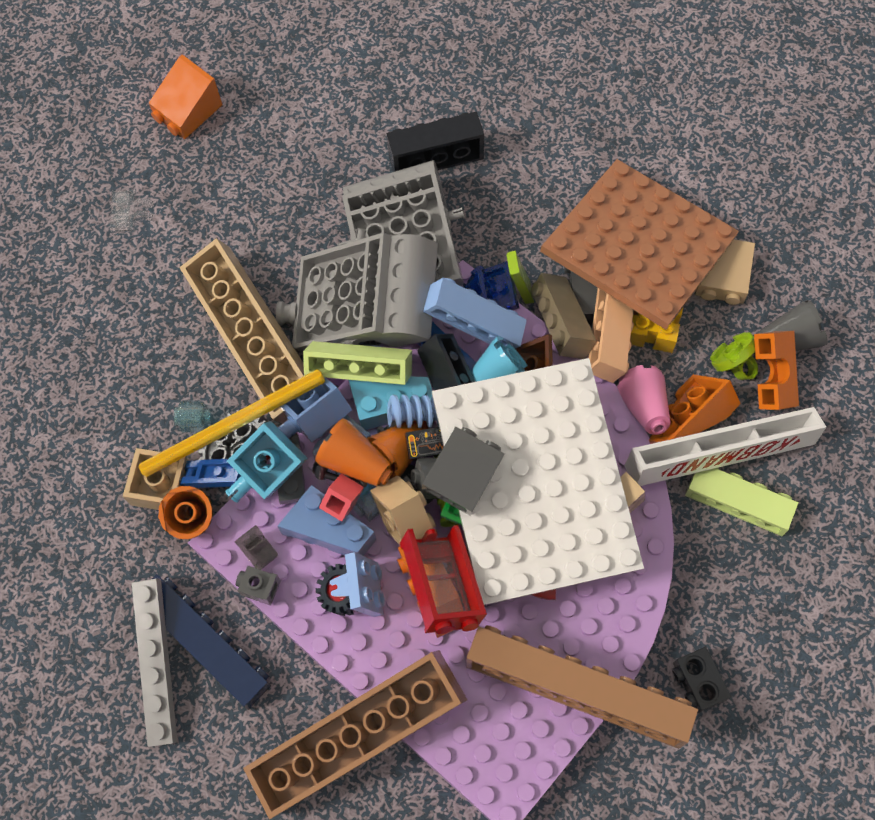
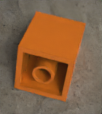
(185, 98)

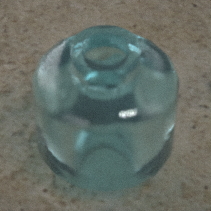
(191, 416)

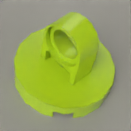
(735, 355)

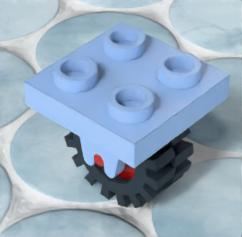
(352, 587)

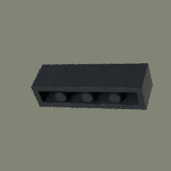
(444, 362)

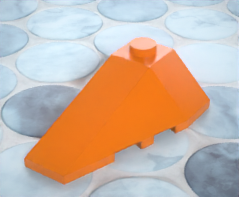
(698, 406)

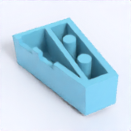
(373, 397)

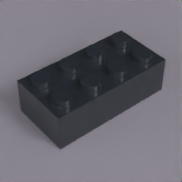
(445, 141)

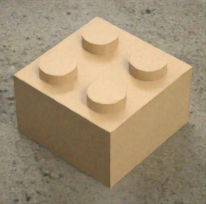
(151, 490)
(402, 509)

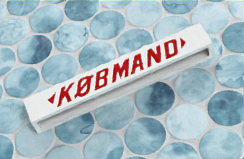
(724, 446)

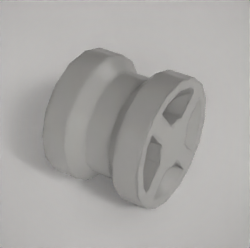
(285, 313)

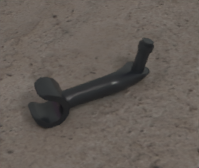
(322, 473)

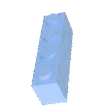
(473, 313)

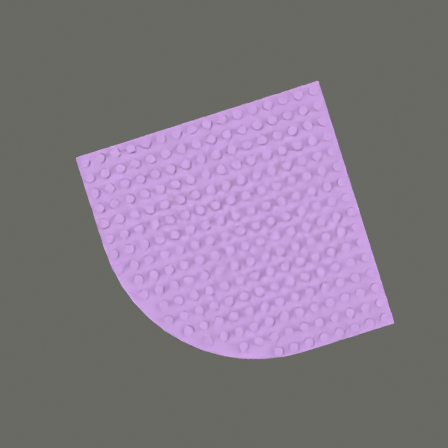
(503, 740)

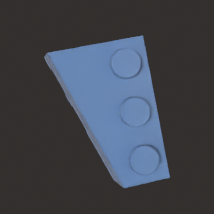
(317, 527)

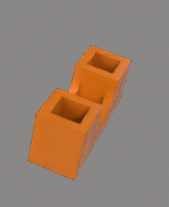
(782, 385)

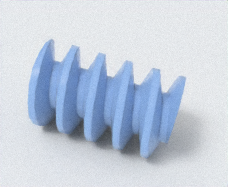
(411, 410)

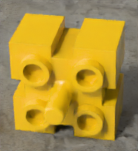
(648, 331)

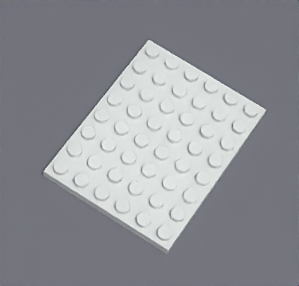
(556, 497)

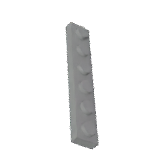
(154, 662)

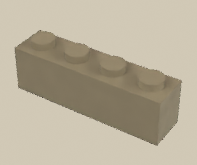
(563, 316)

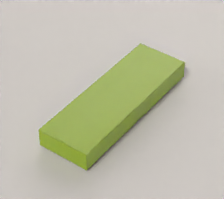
(520, 277)

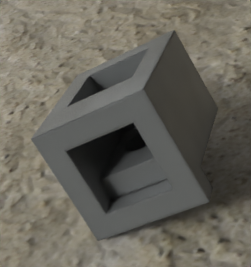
(264, 591)

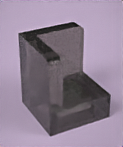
(256, 548)

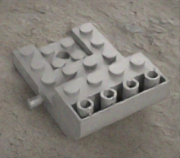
(406, 204)
(366, 291)

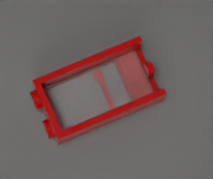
(443, 581)

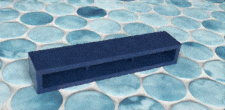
(212, 648)

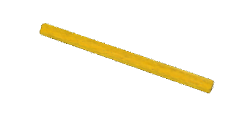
(232, 423)

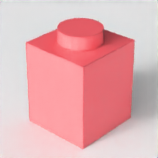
(341, 497)

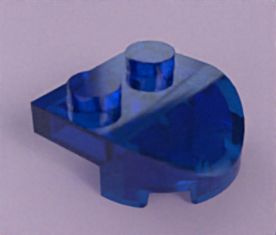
(494, 284)

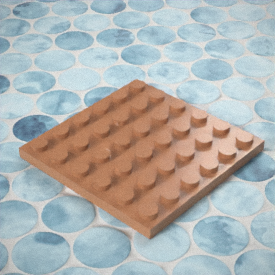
(640, 243)

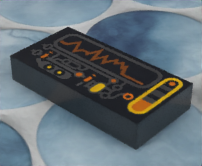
(424, 442)

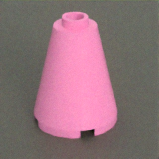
(646, 397)

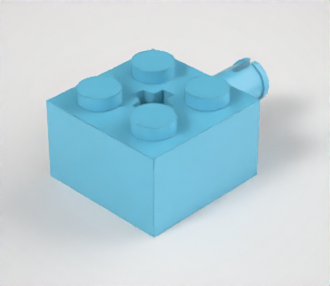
(251, 465)

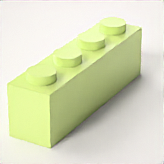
(359, 362)
(743, 499)

